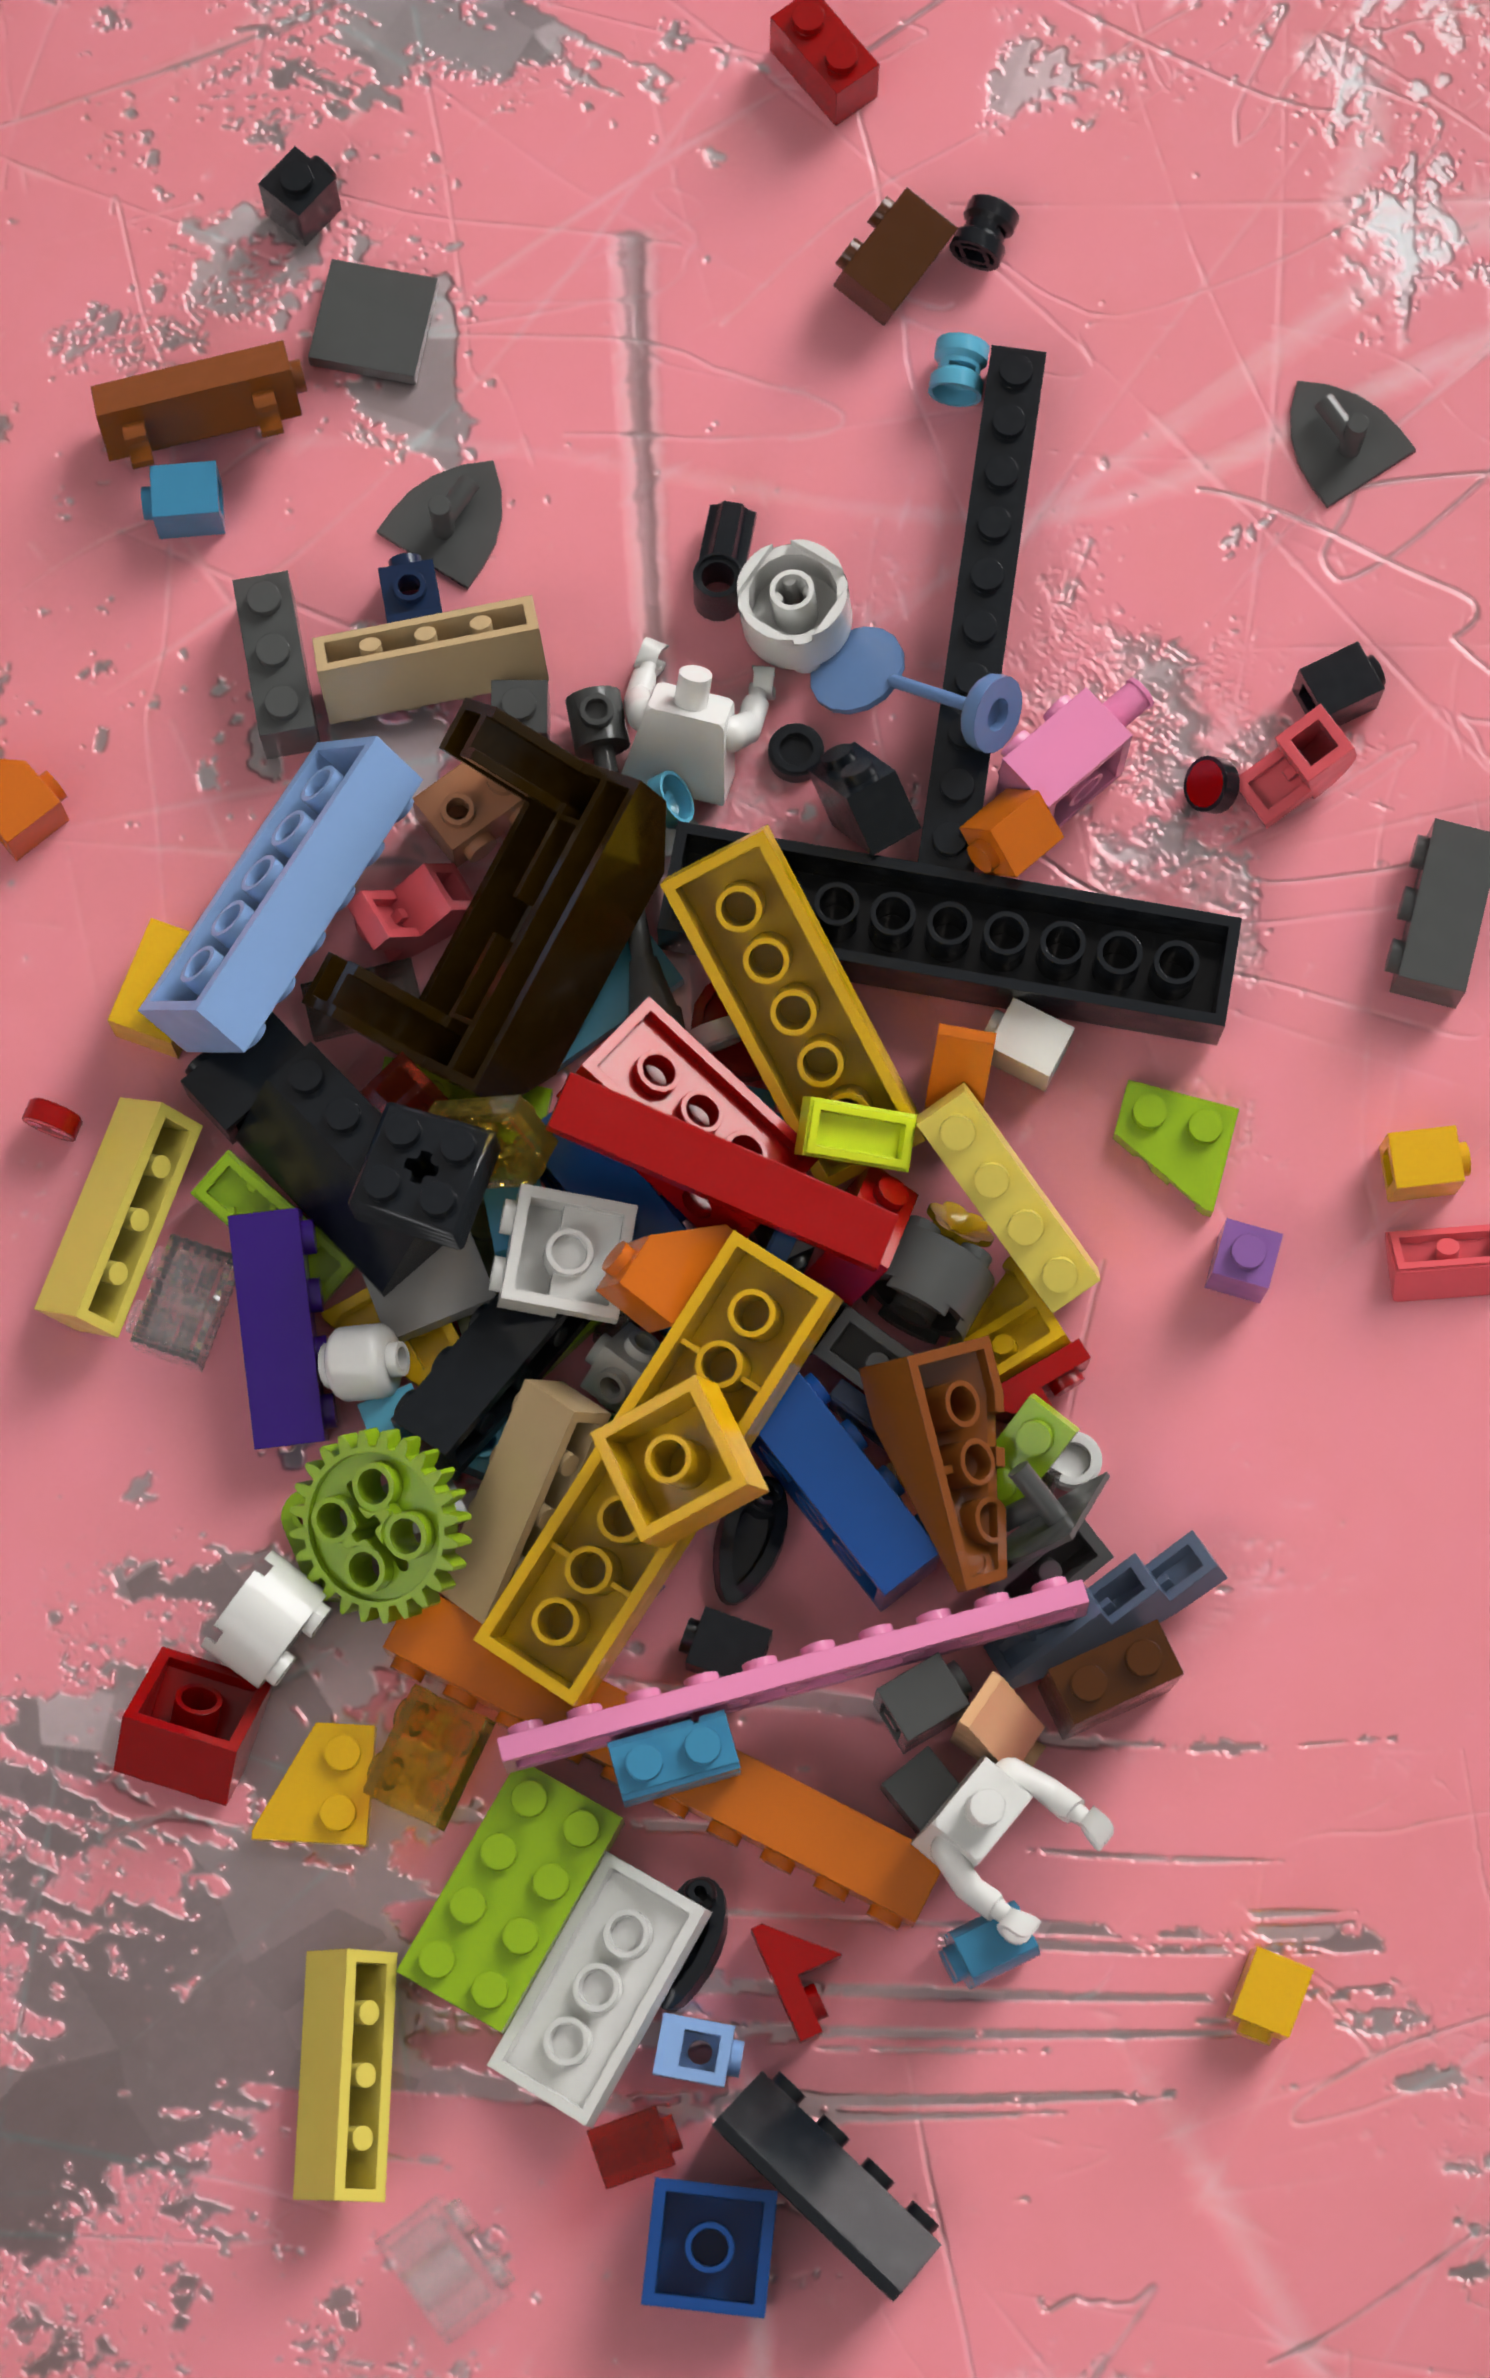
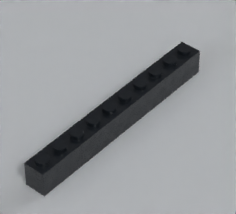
(983, 593)

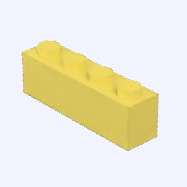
(1008, 1197)
(118, 1217)
(345, 2076)

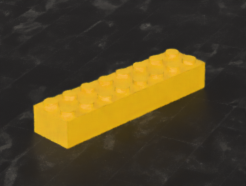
(588, 1570)

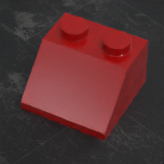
(191, 1726)

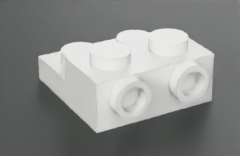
(559, 1252)

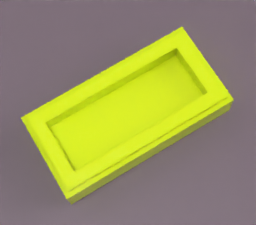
(855, 1134)

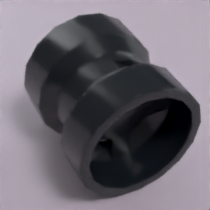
(982, 236)

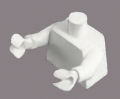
(689, 727)
(978, 1817)

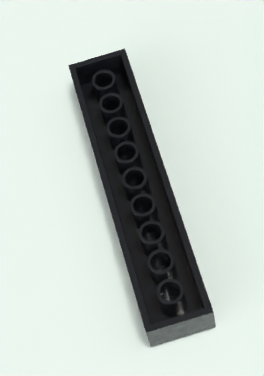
(1003, 939)

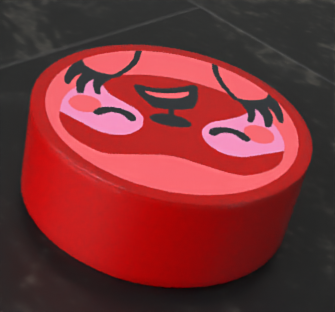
(52, 1119)

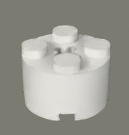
(794, 605)
(267, 1621)

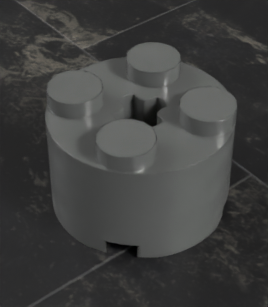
(933, 1284)

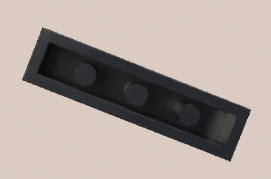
(478, 1378)

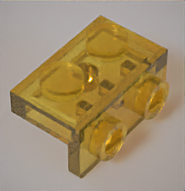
(519, 1131)
(428, 1757)

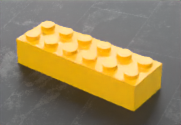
(784, 985)

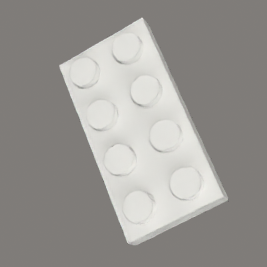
(599, 1989)

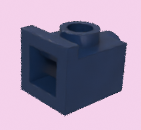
(405, 574)

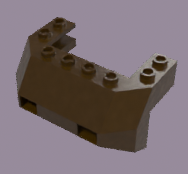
(537, 927)

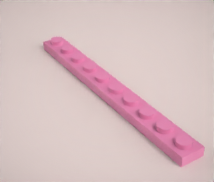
(819, 1666)

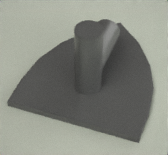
(1342, 440)
(450, 520)
(1044, 1518)

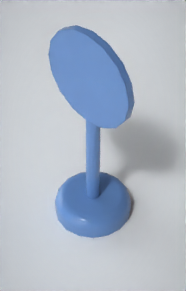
(873, 666)

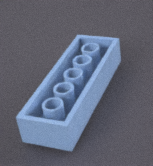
(282, 896)

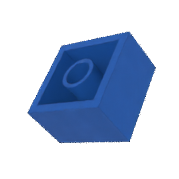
(709, 2247)

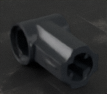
(722, 557)

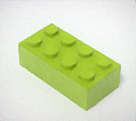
(510, 1896)

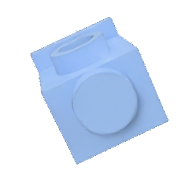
(677, 2036)

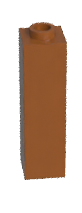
(198, 401)

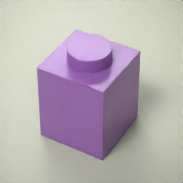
(1243, 1260)

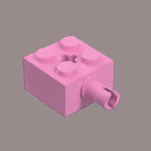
(1075, 749)

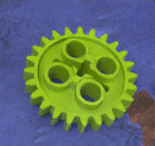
(380, 1525)

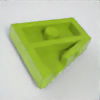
(1178, 1138)

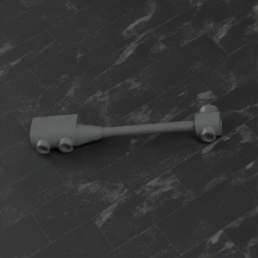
(598, 735)

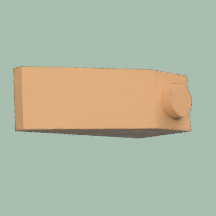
(999, 1725)

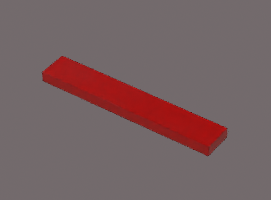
(722, 1172)

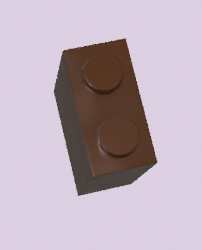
(1110, 1679)

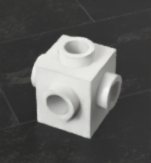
(618, 1364)

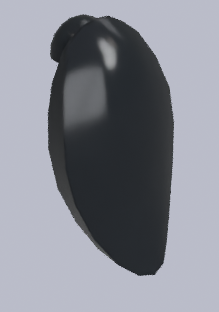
(749, 1544)
(707, 1947)

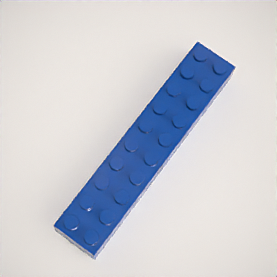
(802, 1441)

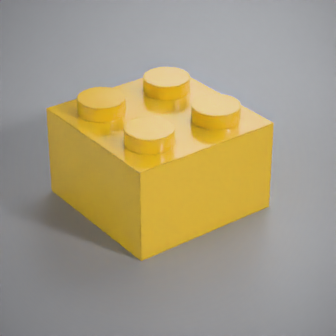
(679, 1462)

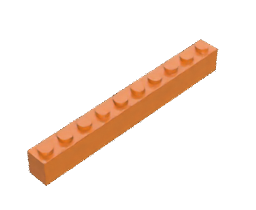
(759, 1806)

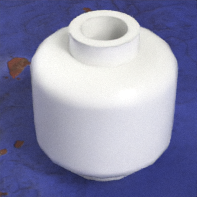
(363, 1362)

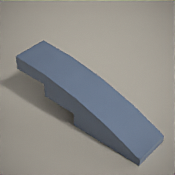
(1117, 1604)

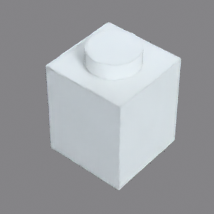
(1029, 1043)

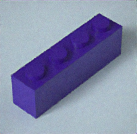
(279, 1327)

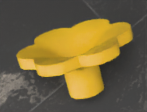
(959, 1224)

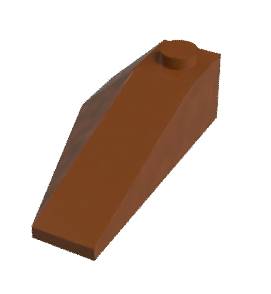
(940, 1434)

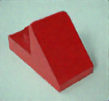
(1056, 1373)
(786, 1961)

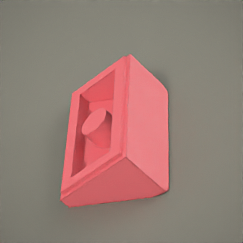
(1439, 1262)

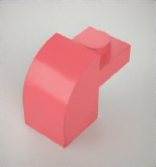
(1304, 765)
(414, 913)

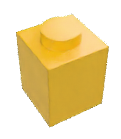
(1424, 1163)
(1268, 1996)

